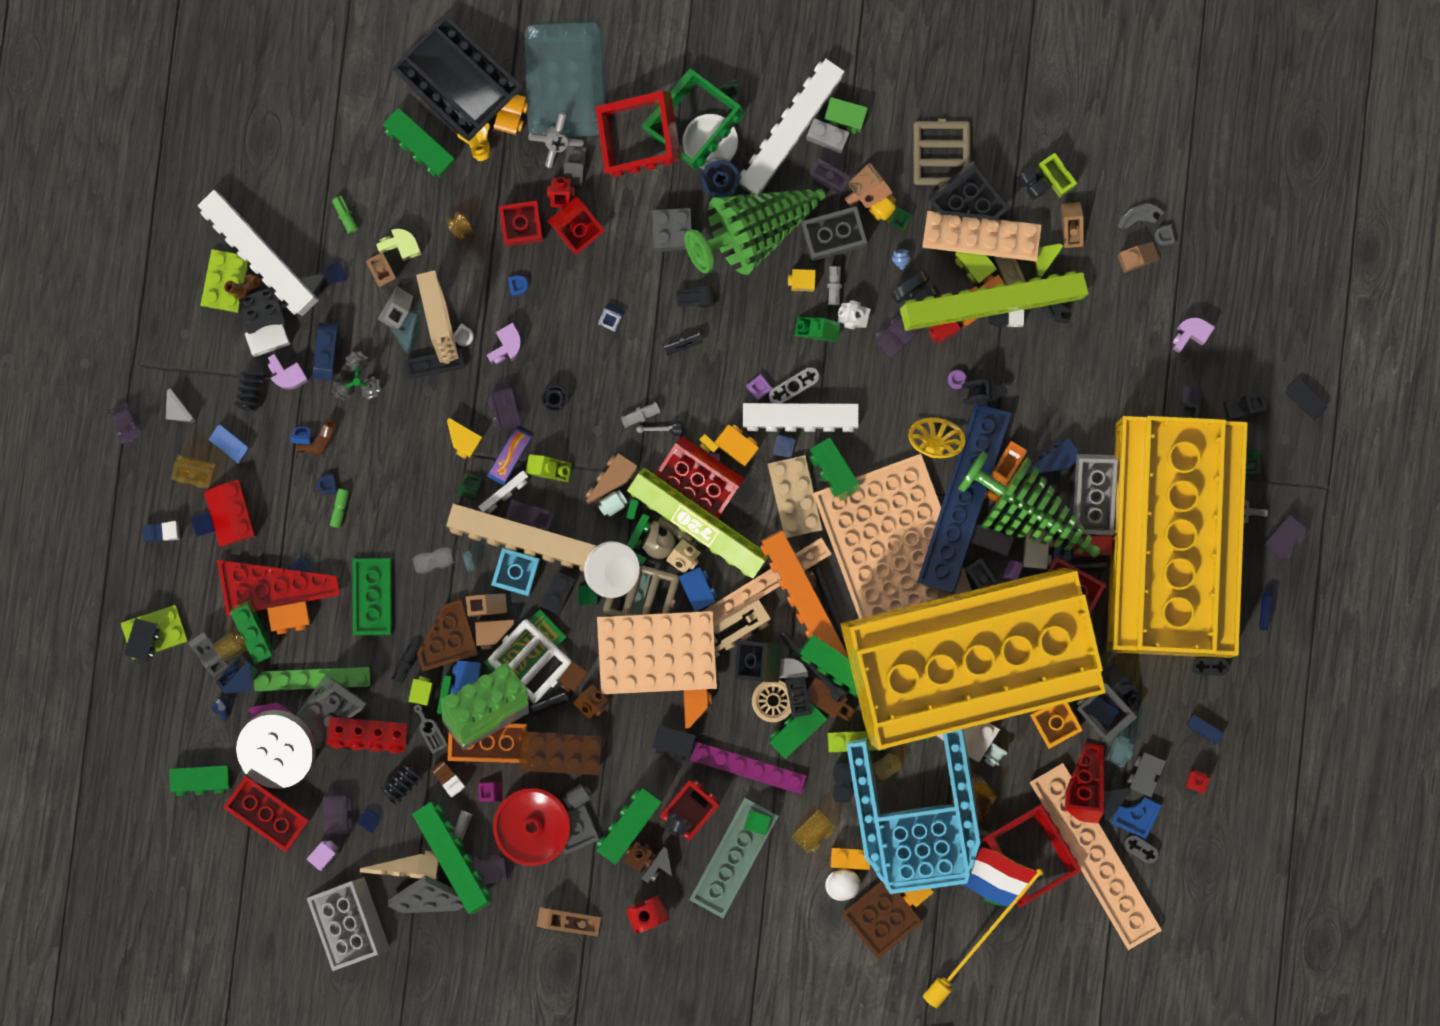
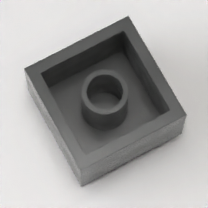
(670, 228)

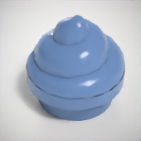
(901, 258)

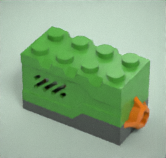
(484, 706)

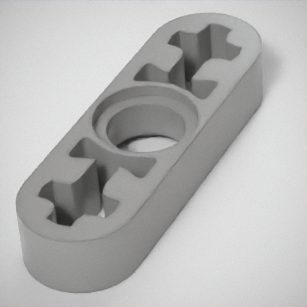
(803, 374)

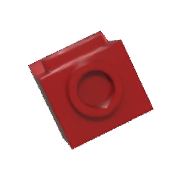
(1197, 781)

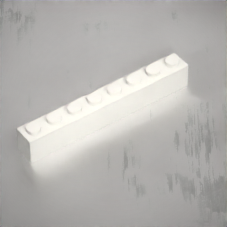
(791, 127)
(258, 253)

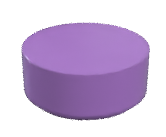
(956, 379)

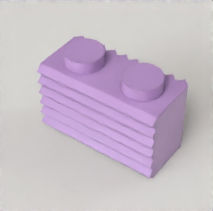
(323, 855)

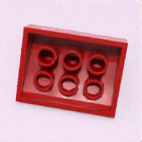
(699, 477)

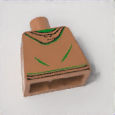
(867, 188)

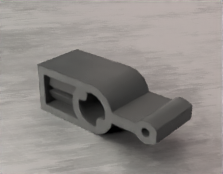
(436, 732)

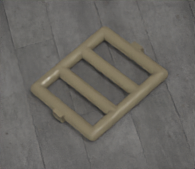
(918, 144)
(656, 575)

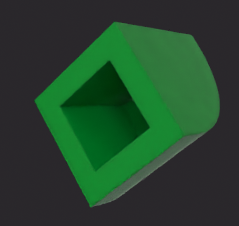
(757, 823)

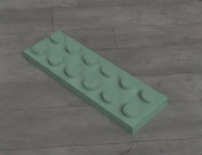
(731, 862)

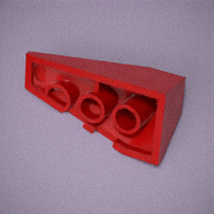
(1086, 787)

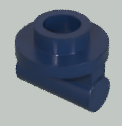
(221, 706)

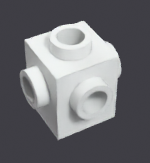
(853, 315)

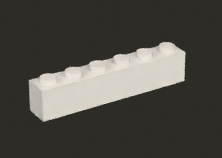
(800, 417)

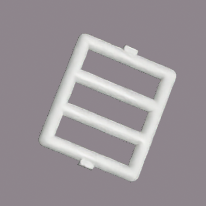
(552, 650)

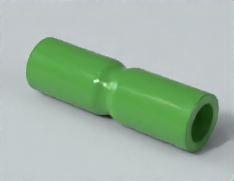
(340, 505)

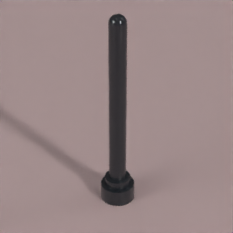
(838, 693)

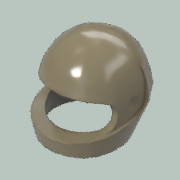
(656, 545)

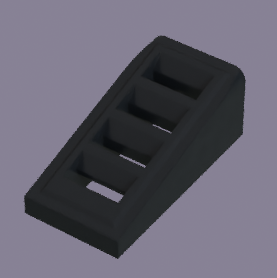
(807, 711)

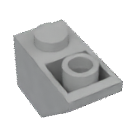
(396, 308)

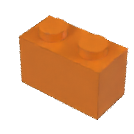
(289, 617)

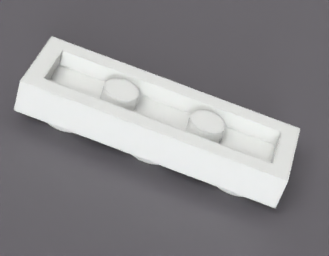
(504, 493)

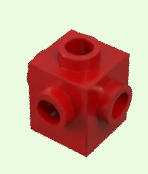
(560, 192)

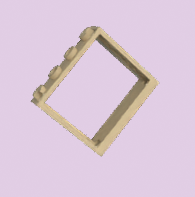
(437, 317)

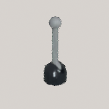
(675, 428)

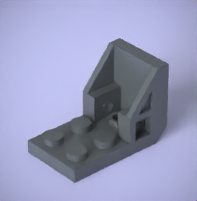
(328, 701)

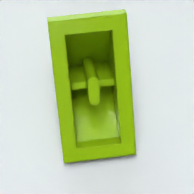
(1045, 258)

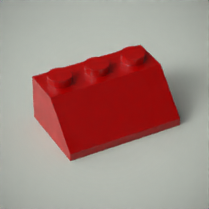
(230, 513)
(1090, 586)

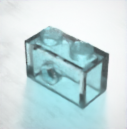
(1119, 751)

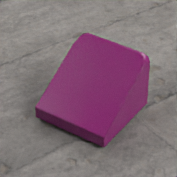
(490, 791)

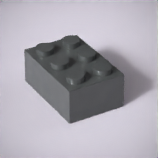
(833, 233)

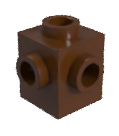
(591, 702)
(639, 863)

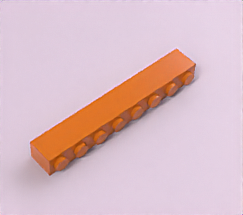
(800, 590)

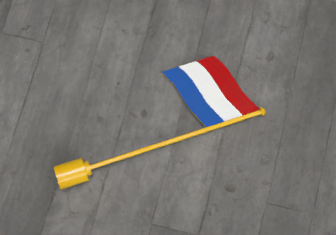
(998, 881)

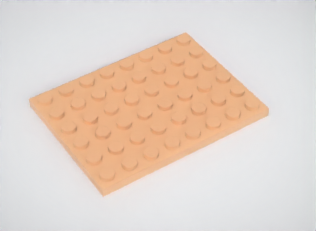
(884, 536)

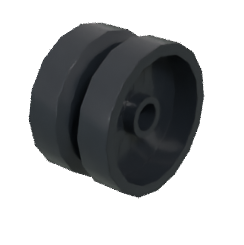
(914, 289)

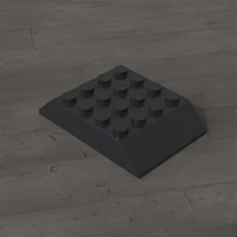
(457, 78)

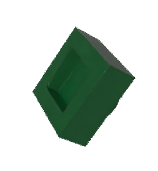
(899, 219)

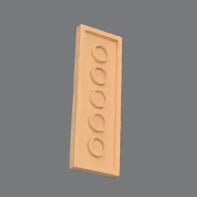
(982, 236)

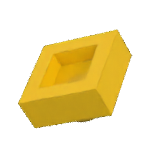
(708, 445)

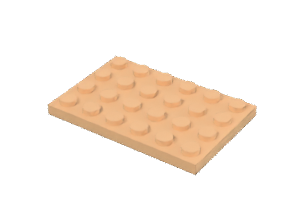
(657, 652)

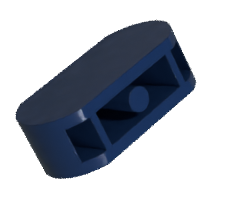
(326, 351)

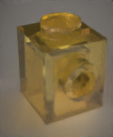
(887, 766)

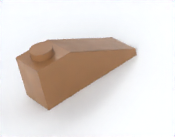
(568, 921)

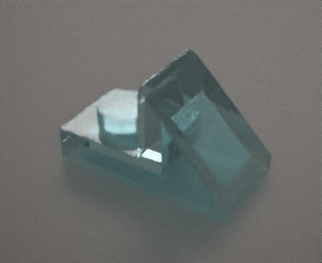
(405, 337)

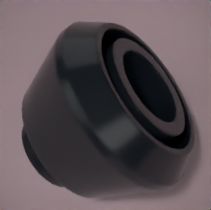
(677, 824)

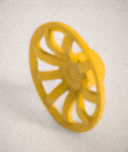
(936, 443)

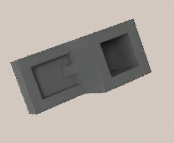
(209, 657)

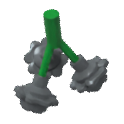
(370, 387)

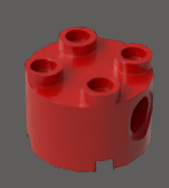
(638, 918)

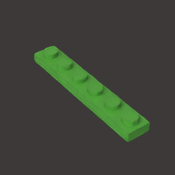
(310, 678)

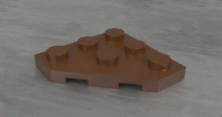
(447, 639)

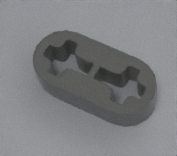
(1138, 853)

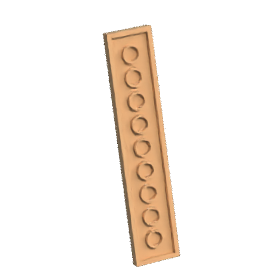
(1097, 862)

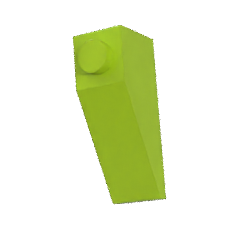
(838, 741)

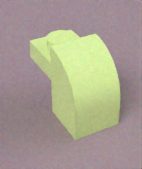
(403, 240)

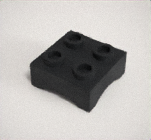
(261, 310)

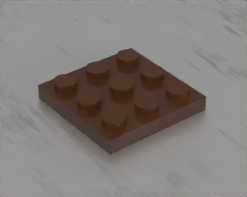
(881, 919)

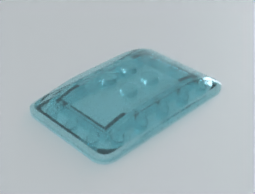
(563, 77)

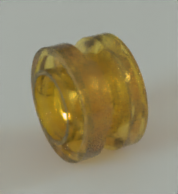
(459, 226)

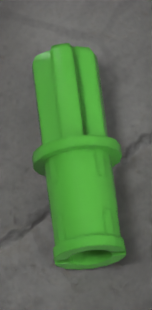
(345, 214)

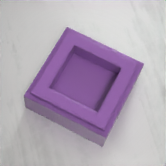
(759, 387)
(1013, 570)

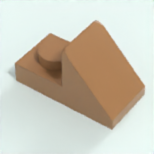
(380, 270)

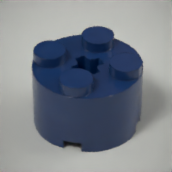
(729, 181)

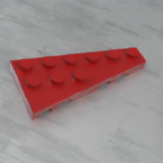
(272, 586)

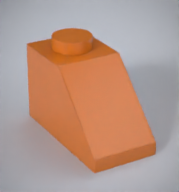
(695, 705)

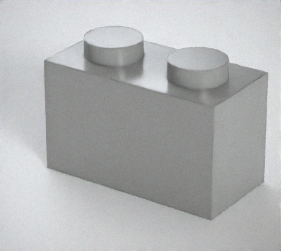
(827, 136)

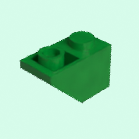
(817, 329)

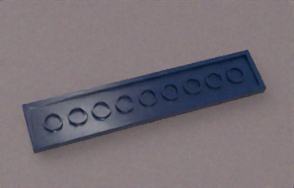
(962, 509)

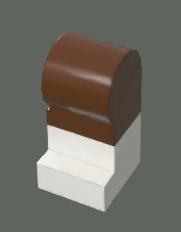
(448, 778)

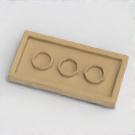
(794, 496)

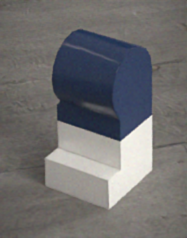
(161, 532)

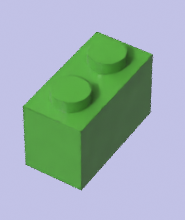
(845, 115)

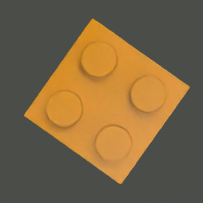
(1056, 723)

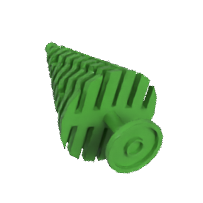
(750, 227)
(1026, 506)

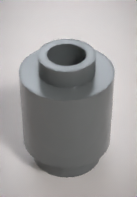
(577, 796)

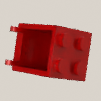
(690, 809)

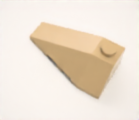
(412, 866)

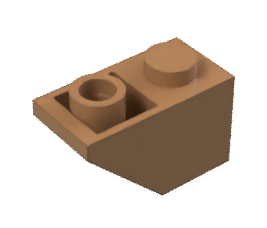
(486, 604)

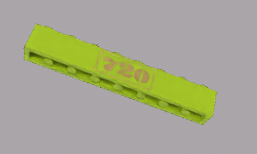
(697, 522)

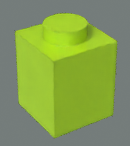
(421, 691)

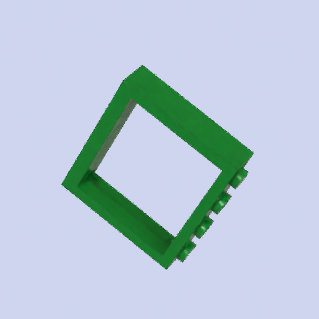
(678, 93)

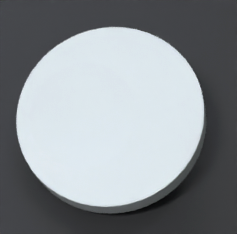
(700, 131)
(611, 569)

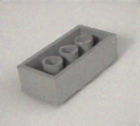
(1095, 493)

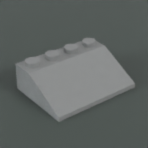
(348, 924)

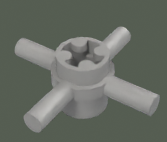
(560, 139)

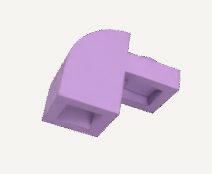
(1192, 328)
(511, 345)
(289, 378)

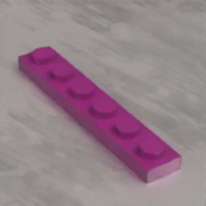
(748, 767)

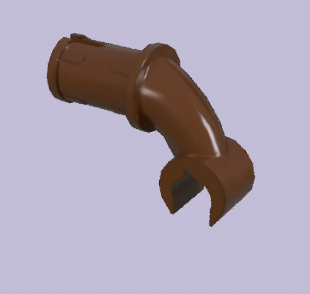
(241, 290)

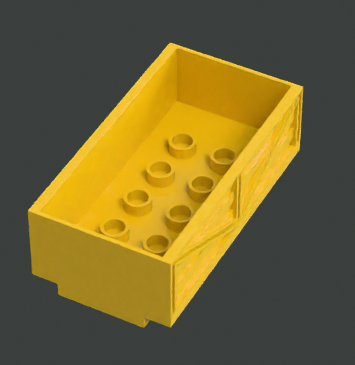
(1177, 537)
(973, 658)

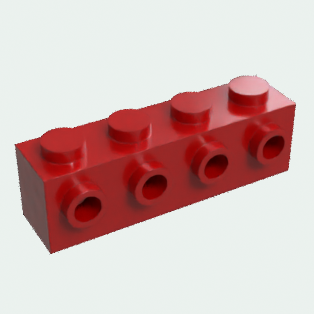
(366, 735)

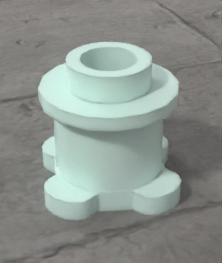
(994, 755)

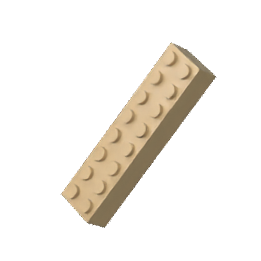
(518, 536)

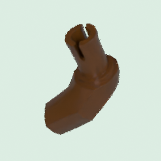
(321, 442)

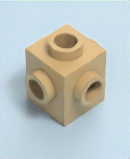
(683, 557)

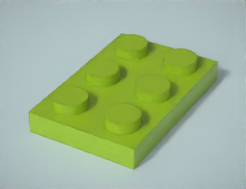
(223, 268)
(170, 624)

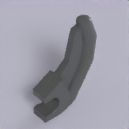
(1139, 213)

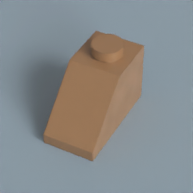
(1072, 224)
(1138, 257)
(491, 632)

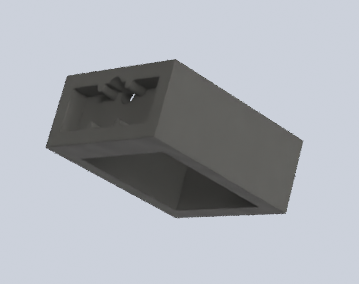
(1119, 727)

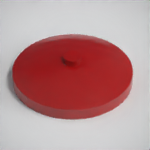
(532, 827)

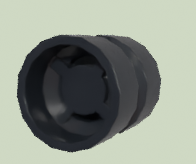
(1034, 182)

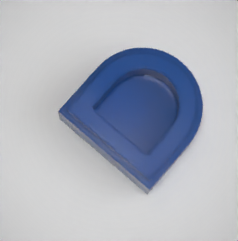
(518, 285)
(301, 435)

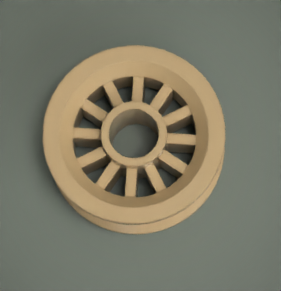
(758, 710)

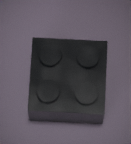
(758, 661)

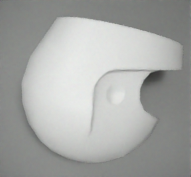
(843, 884)

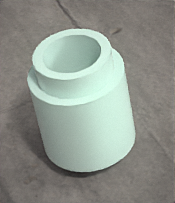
(612, 503)

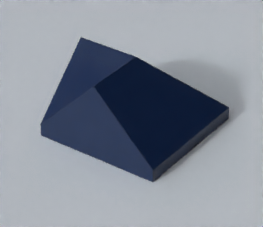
(238, 676)

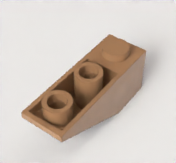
(616, 476)

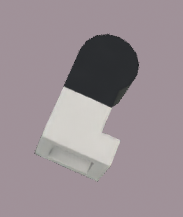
(1010, 319)

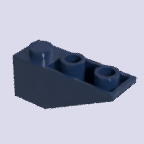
(1057, 460)

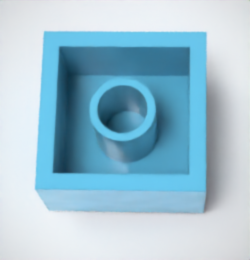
(515, 572)

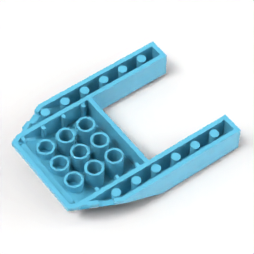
(923, 844)

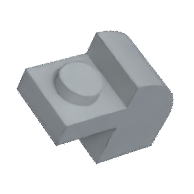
(792, 669)

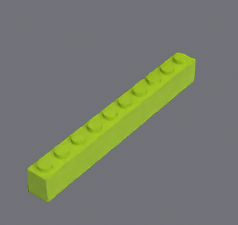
(993, 301)

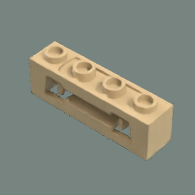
(744, 633)

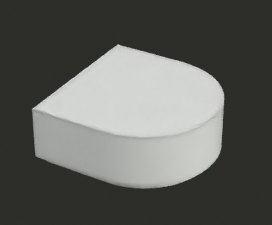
(463, 336)

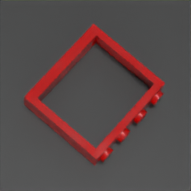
(669, 128)
(1053, 835)

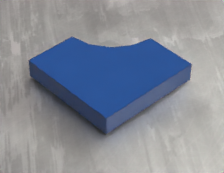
(1138, 818)

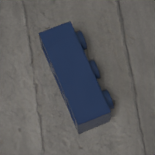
(1204, 729)

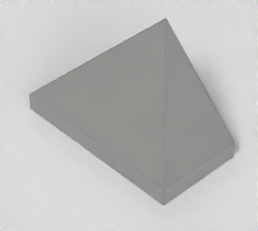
(176, 410)

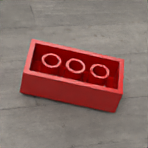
(266, 814)

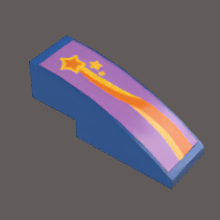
(509, 456)

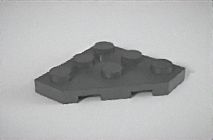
(426, 896)

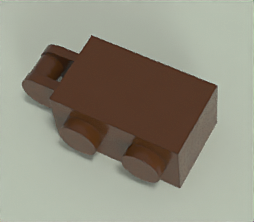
(821, 697)

